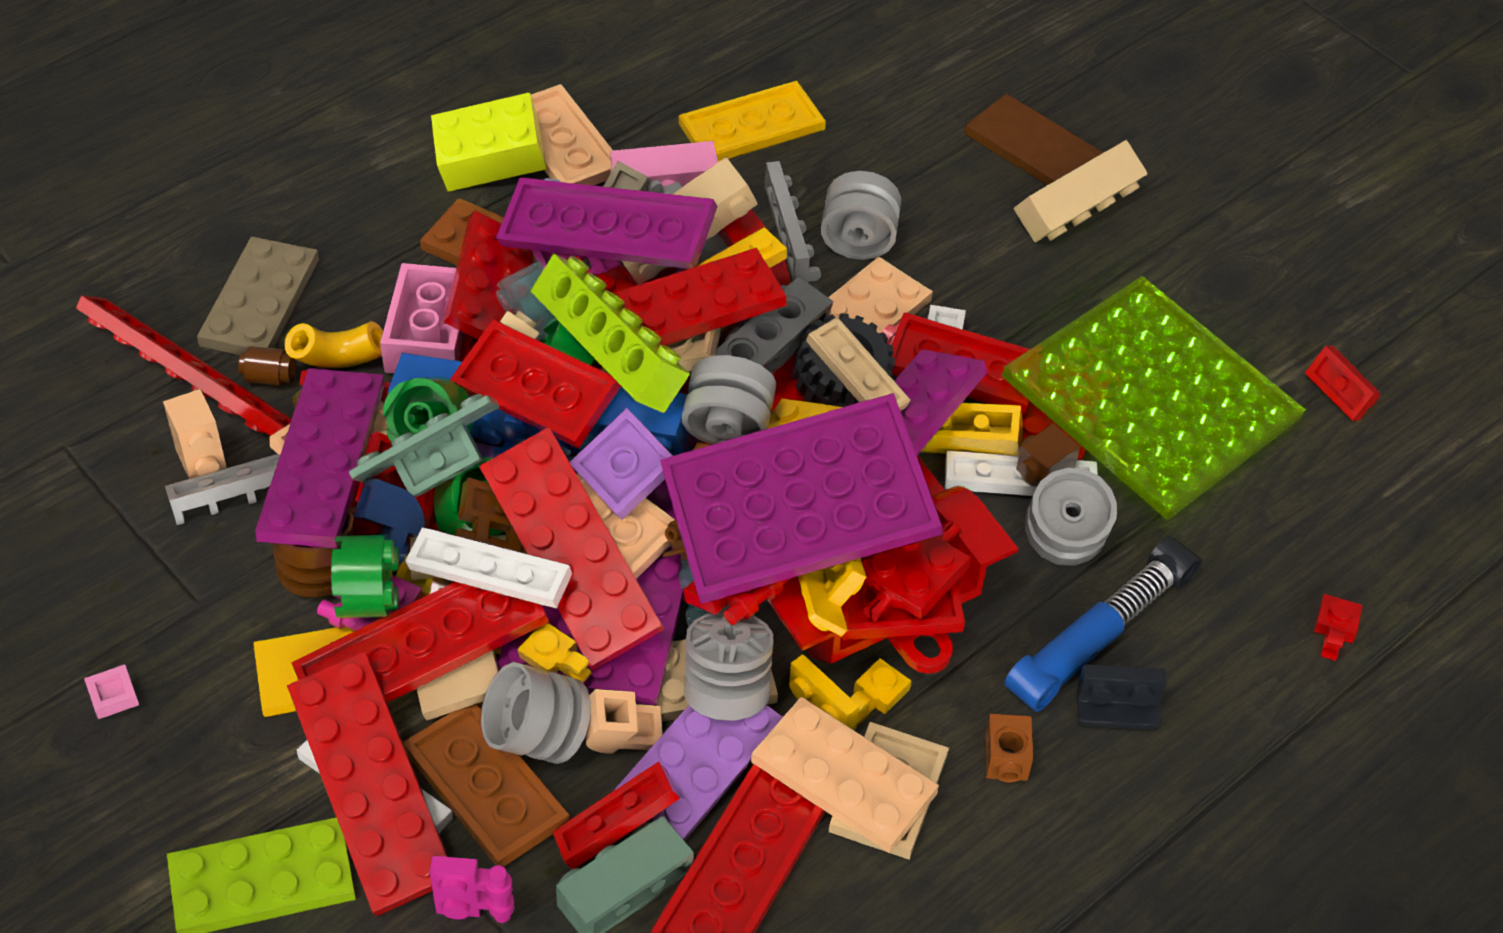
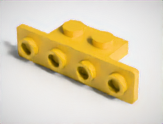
(828, 590)

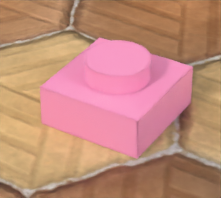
(111, 691)

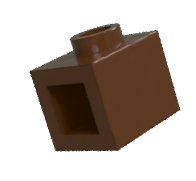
(1046, 453)

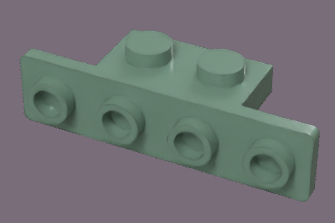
(434, 453)

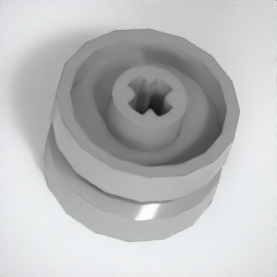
(861, 215)
(727, 398)
(1070, 516)

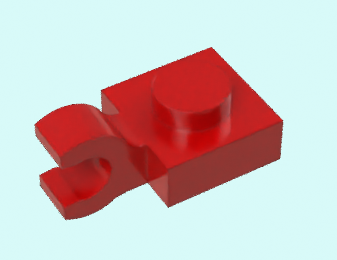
(1339, 622)

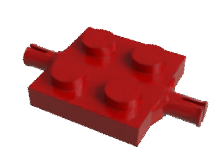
(914, 574)

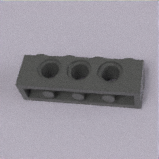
(778, 334)

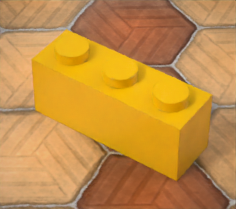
(980, 430)

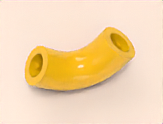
(334, 348)

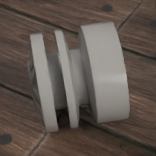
(728, 666)
(535, 713)

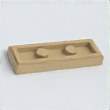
(853, 363)

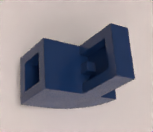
(392, 510)

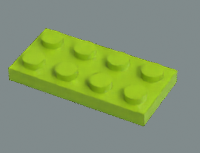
(260, 877)

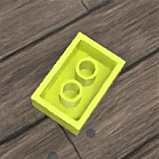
(488, 142)

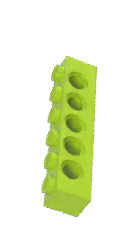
(610, 332)

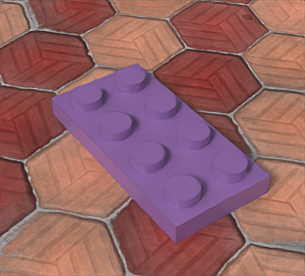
(703, 761)

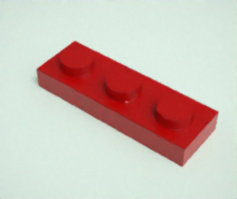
(615, 815)

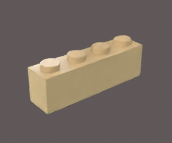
(1080, 191)
(731, 196)

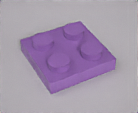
(622, 463)

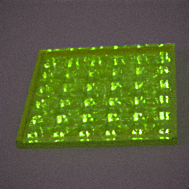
(1153, 395)

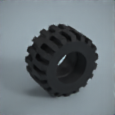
(816, 377)

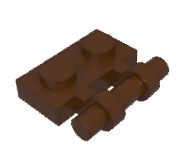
(482, 509)

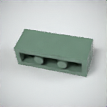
(624, 877)

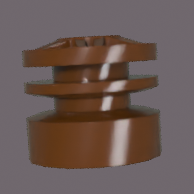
(308, 568)

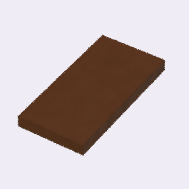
(1029, 140)

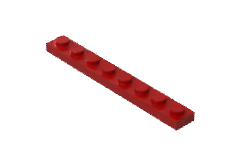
(183, 365)

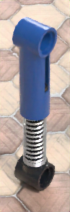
(1041, 676)

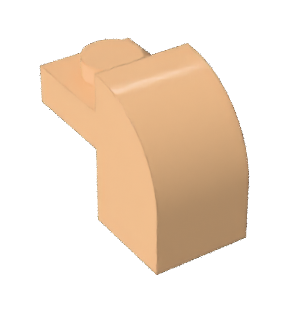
(621, 723)

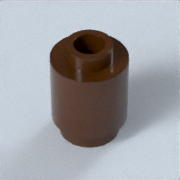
(267, 366)

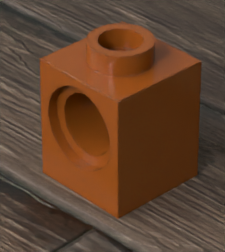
(1010, 733)

